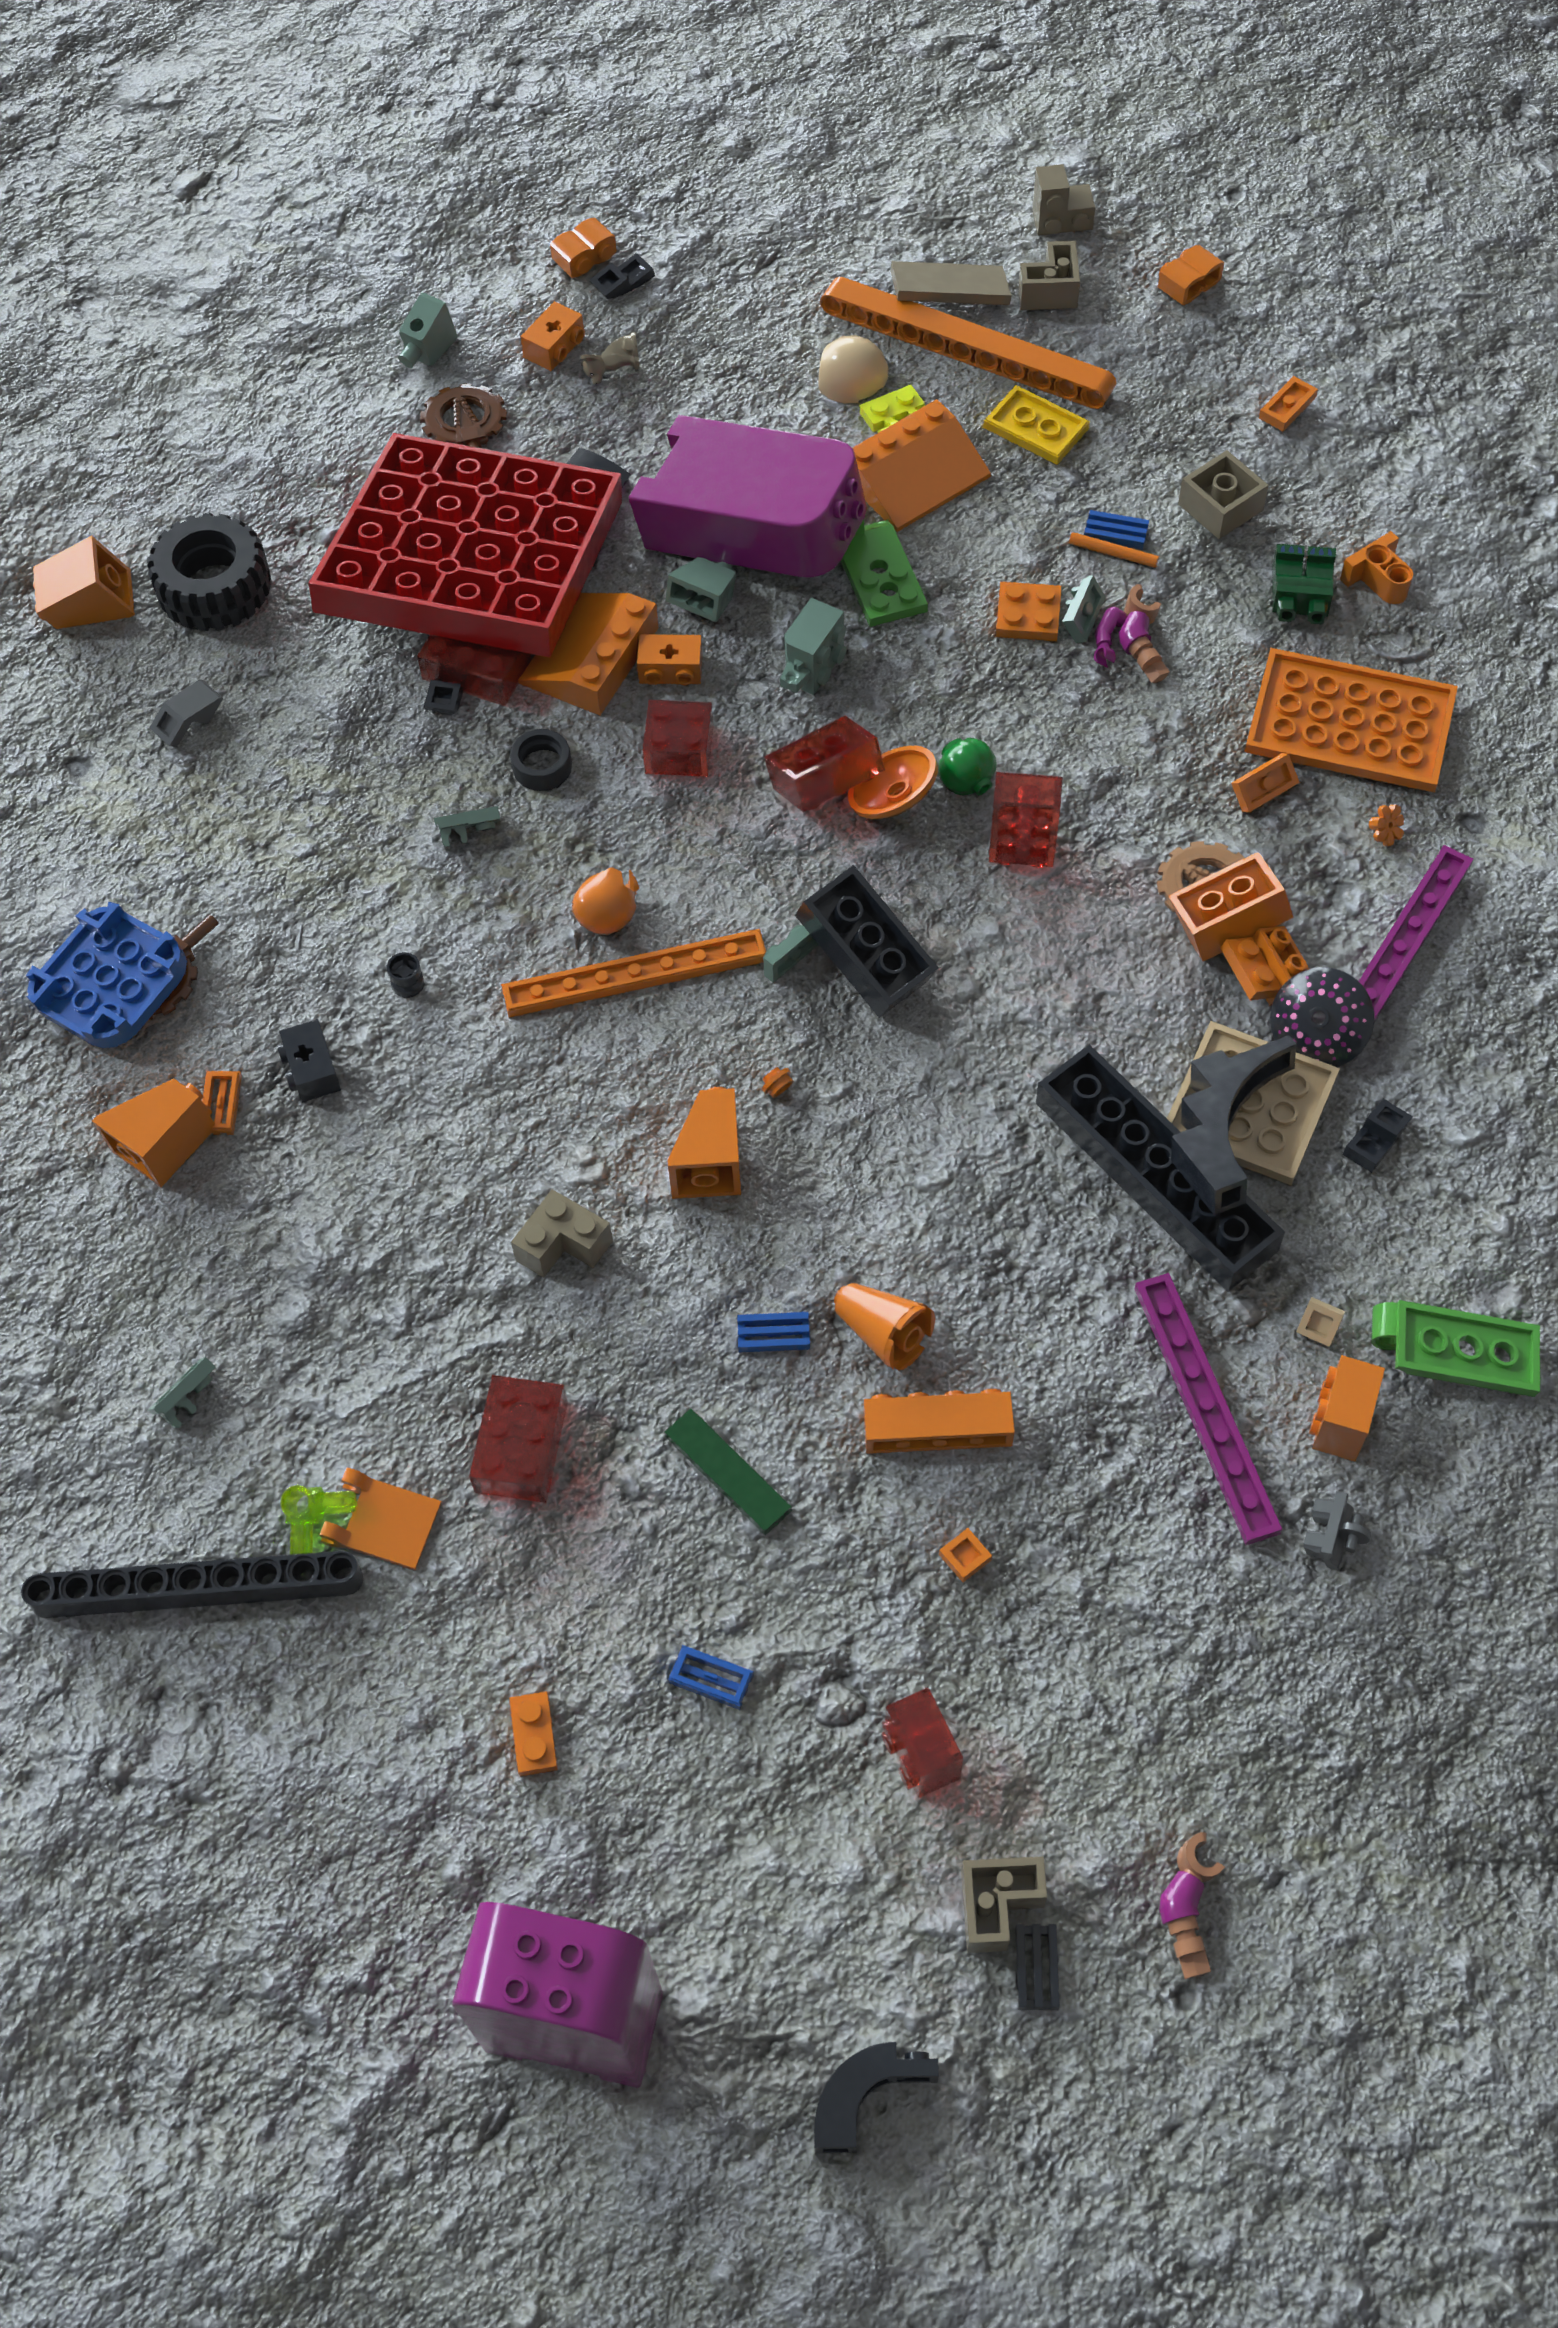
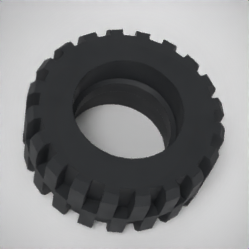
(202, 544)

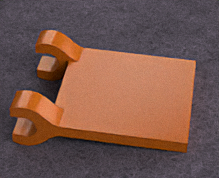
(386, 1522)

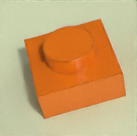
(965, 1555)

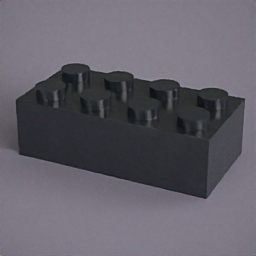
(866, 941)

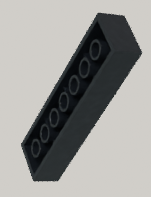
(1134, 1148)

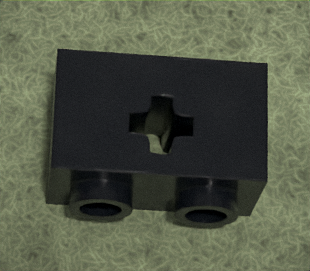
(309, 1061)

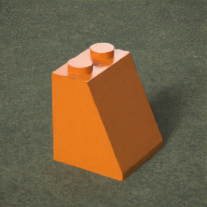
(83, 586)
(157, 1129)
(707, 1148)

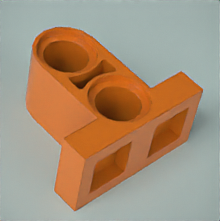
(1380, 569)

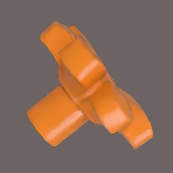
(1387, 824)

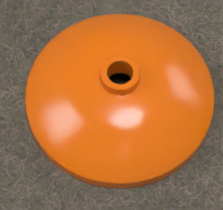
(903, 784)

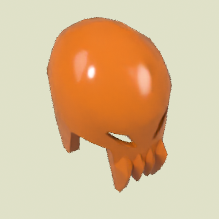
(604, 902)

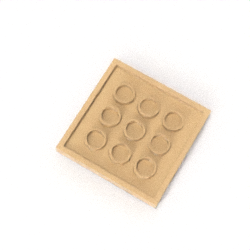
(1279, 1117)

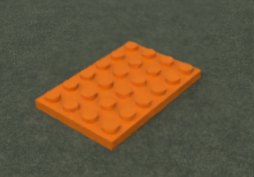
(1352, 719)

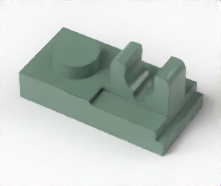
(1083, 609)
(482, 819)
(194, 1379)

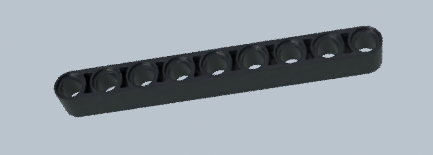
(178, 1575)

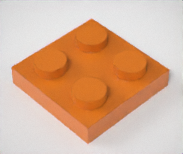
(1028, 611)

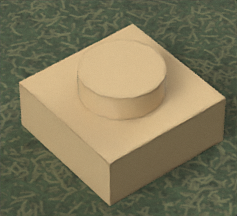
(1320, 1321)

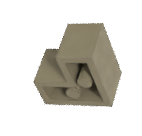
(1058, 205)
(1052, 282)
(560, 1227)
(991, 1890)

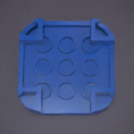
(107, 977)

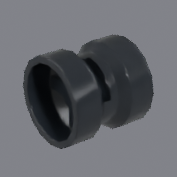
(405, 975)

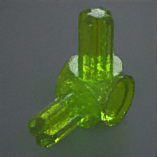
(318, 1504)

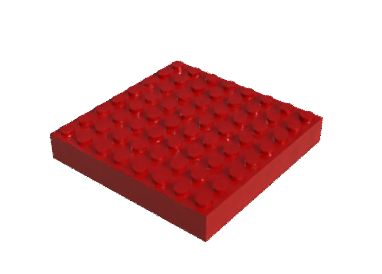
(467, 544)

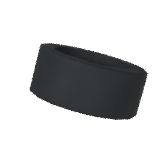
(541, 740)

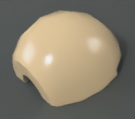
(851, 369)

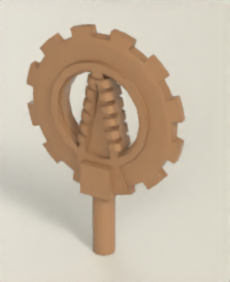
(1184, 863)

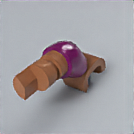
(1135, 635)
(1180, 1907)

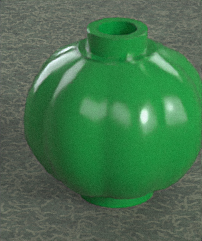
(967, 766)

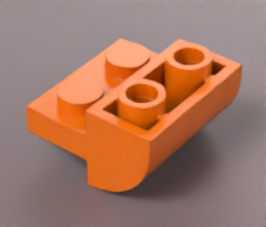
(1264, 961)

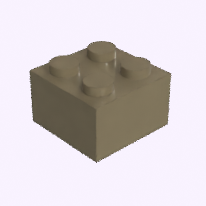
(1223, 494)

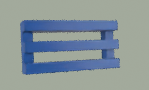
(1117, 527)
(749, 1324)
(707, 1691)

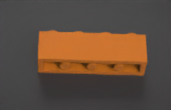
(938, 1421)

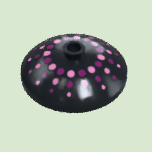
(1346, 1010)

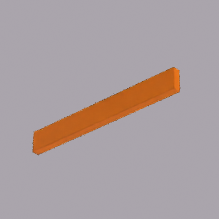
(633, 973)

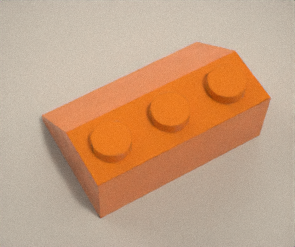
(1231, 905)

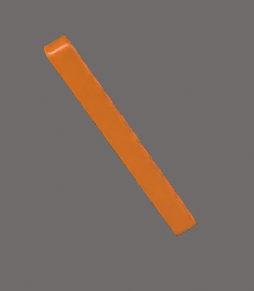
(969, 343)

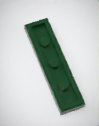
(728, 1471)

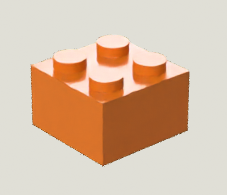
(1346, 1407)

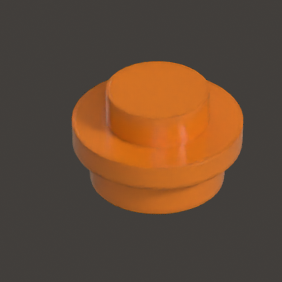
(777, 1082)

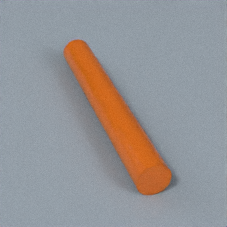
(1113, 549)

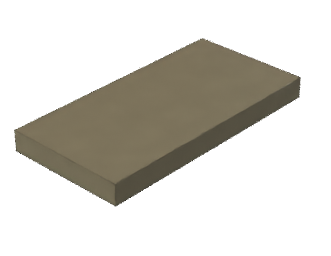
(950, 283)

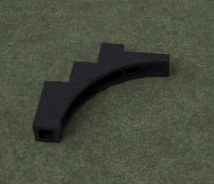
(1221, 1089)

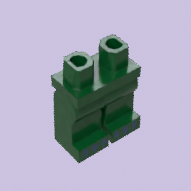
(1306, 593)

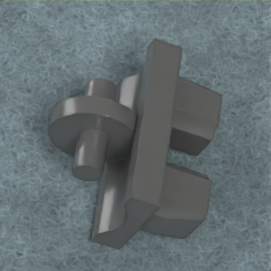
(1340, 1529)

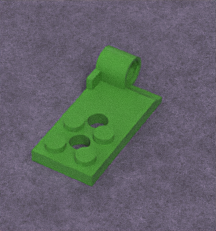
(880, 547)
(1429, 1347)

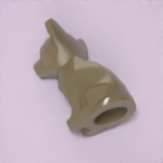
(617, 354)

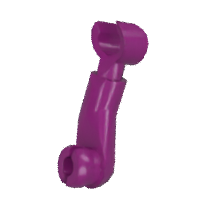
(1112, 618)

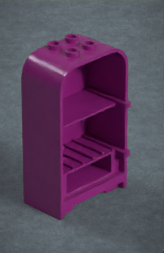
(752, 498)
(559, 1992)

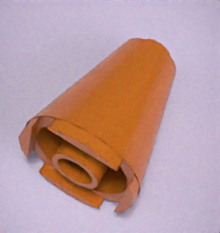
(886, 1322)

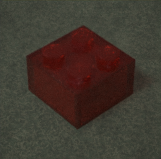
(678, 738)
(922, 1742)

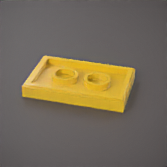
(1036, 424)

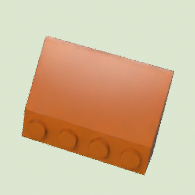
(918, 465)
(593, 650)

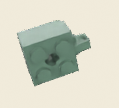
(813, 647)

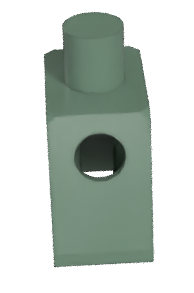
(426, 331)
(702, 587)

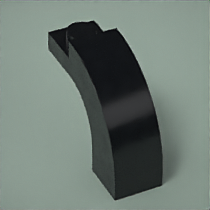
(854, 2082)

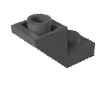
(190, 705)

